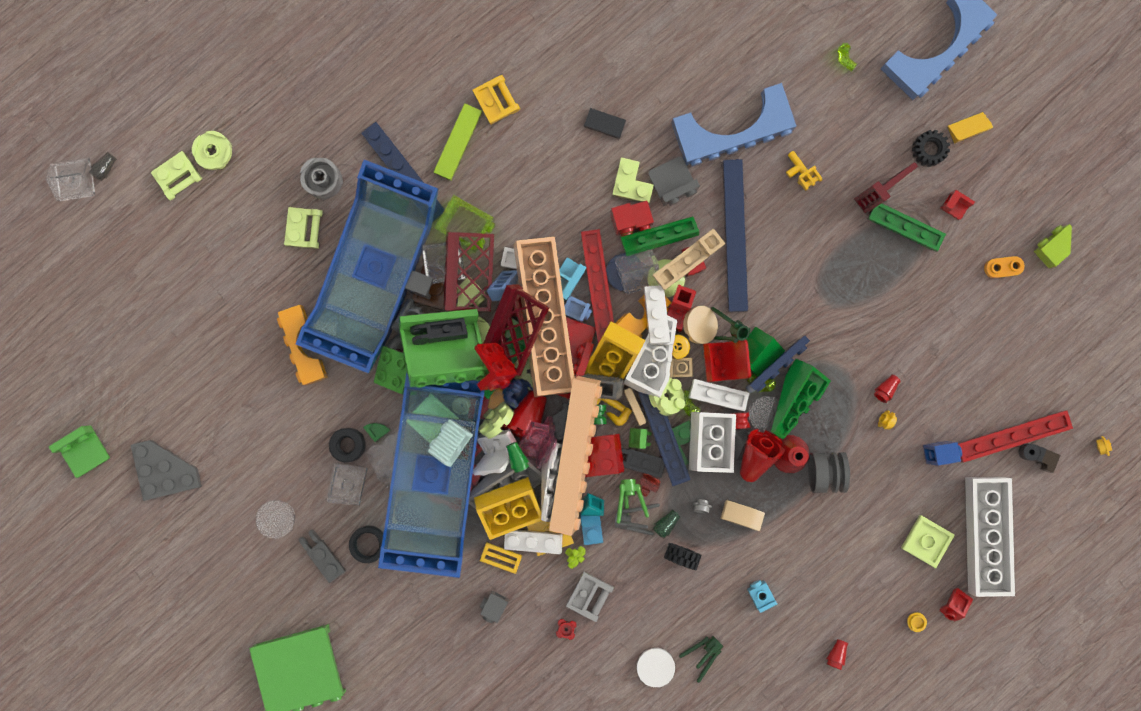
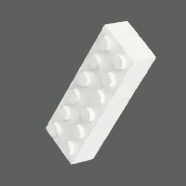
(990, 536)

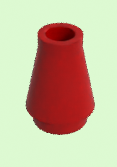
(886, 390)
(837, 655)

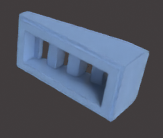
(497, 288)

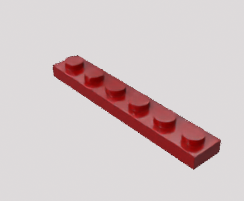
(597, 281)
(1015, 436)

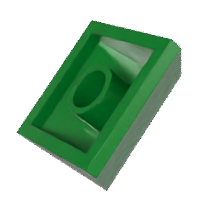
(762, 350)

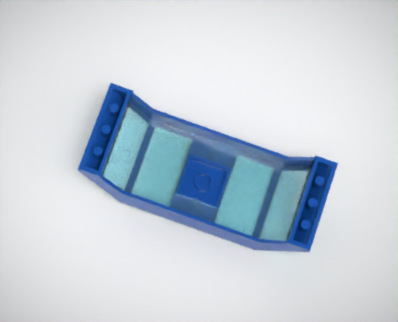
(370, 267)
(425, 496)

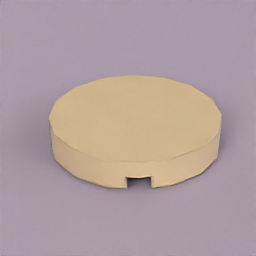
(700, 325)

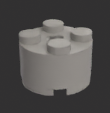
(310, 178)

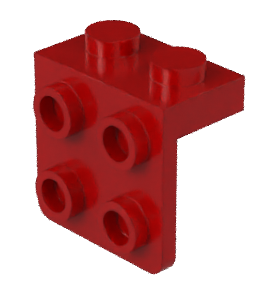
(727, 361)
(499, 366)

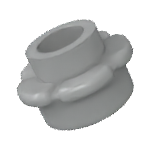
(702, 506)

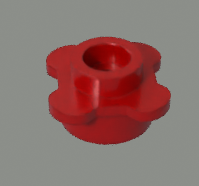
(566, 634)

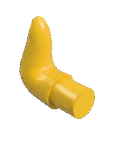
(622, 419)

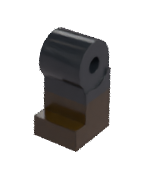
(1041, 455)

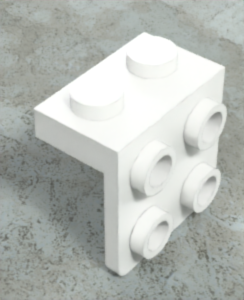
(496, 453)

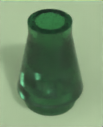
(666, 524)

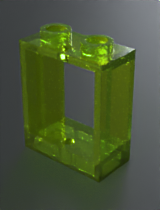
(449, 212)

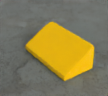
(969, 127)

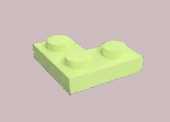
(626, 183)

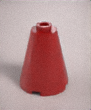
(528, 410)
(760, 455)
(795, 455)

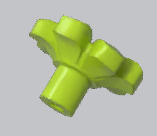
(575, 556)

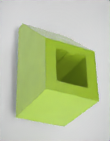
(1056, 247)

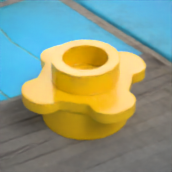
(887, 420)
(1104, 446)

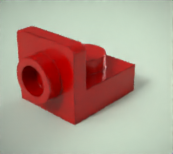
(957, 605)

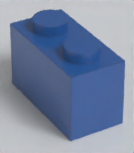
(942, 453)

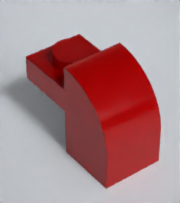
(681, 304)

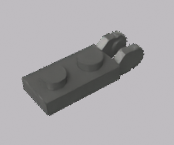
(322, 557)

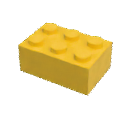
(615, 352)
(508, 508)

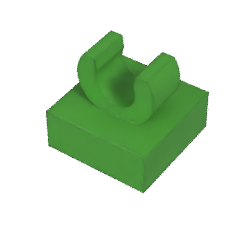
(638, 438)

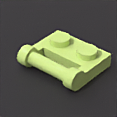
(172, 171)
(297, 227)

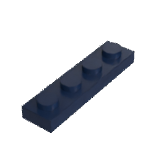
(783, 360)

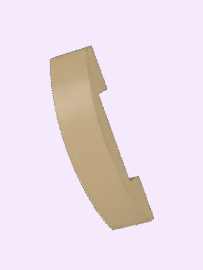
(688, 259)

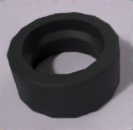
(353, 544)

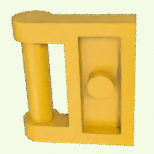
(490, 103)

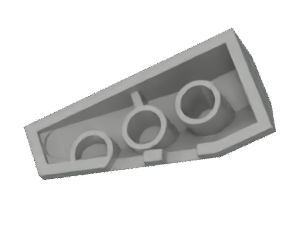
(496, 480)

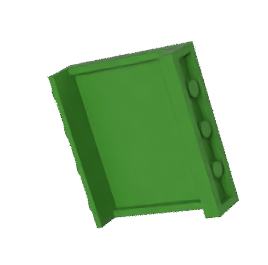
(444, 360)
(297, 670)

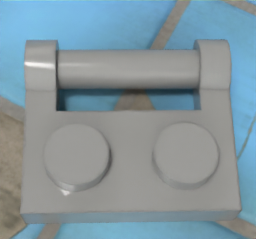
(584, 593)

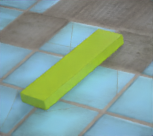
(457, 142)

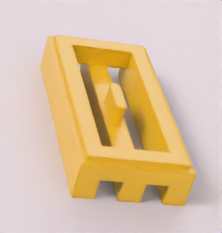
(502, 550)

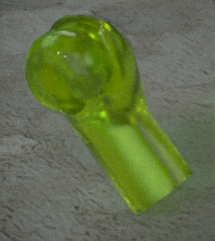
(843, 56)
(770, 384)
(689, 406)

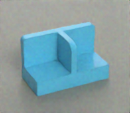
(570, 276)

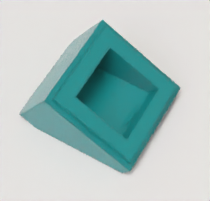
(592, 506)

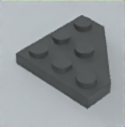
(162, 471)

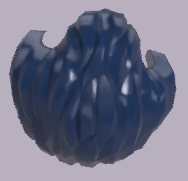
(516, 392)

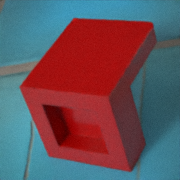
(957, 204)

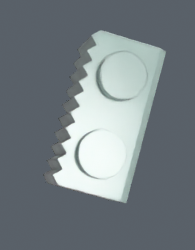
(449, 442)

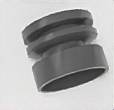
(832, 472)

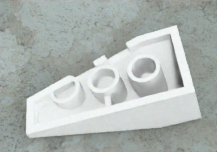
(652, 365)
(549, 476)

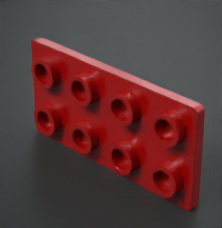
(581, 347)

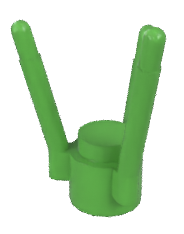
(628, 488)

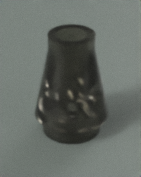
(102, 167)

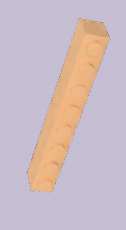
(574, 455)

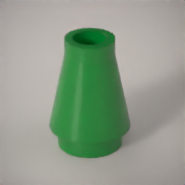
(517, 458)

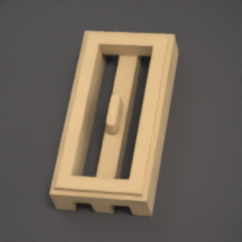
(634, 406)

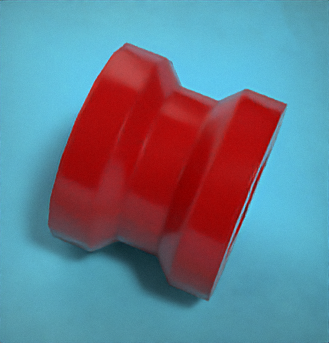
(742, 420)

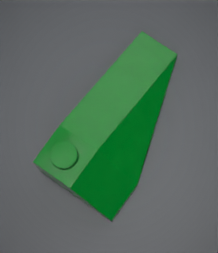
(800, 389)

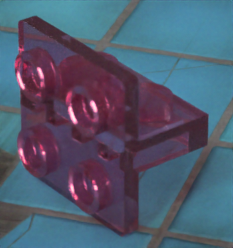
(539, 441)

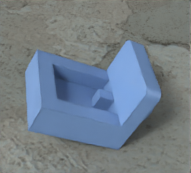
(577, 309)

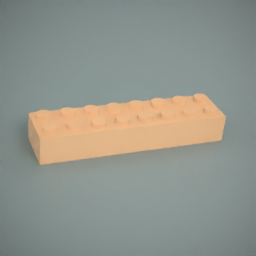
(551, 353)

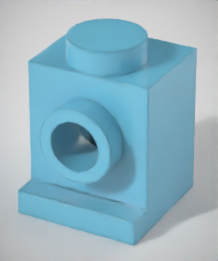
(761, 587)

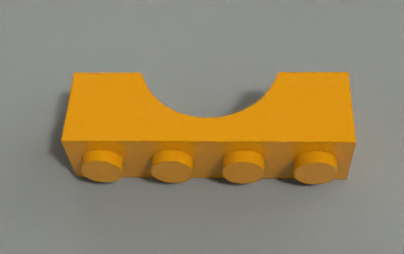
(309, 369)

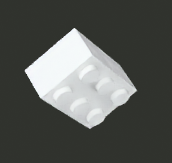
(712, 442)

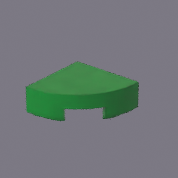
(376, 430)

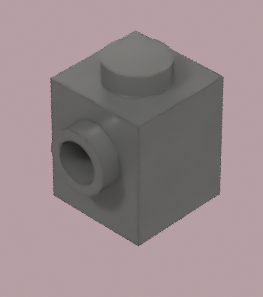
(493, 607)

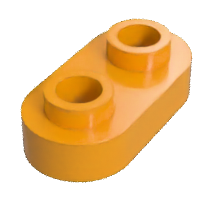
(1005, 267)

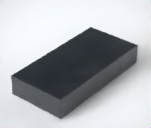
(604, 123)

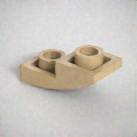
(681, 368)
(742, 515)

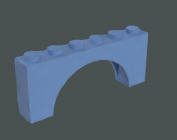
(916, 74)
(700, 144)

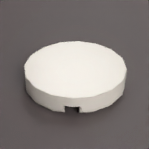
(655, 667)

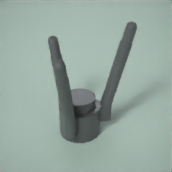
(625, 522)

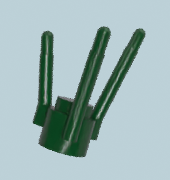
(737, 329)
(713, 649)

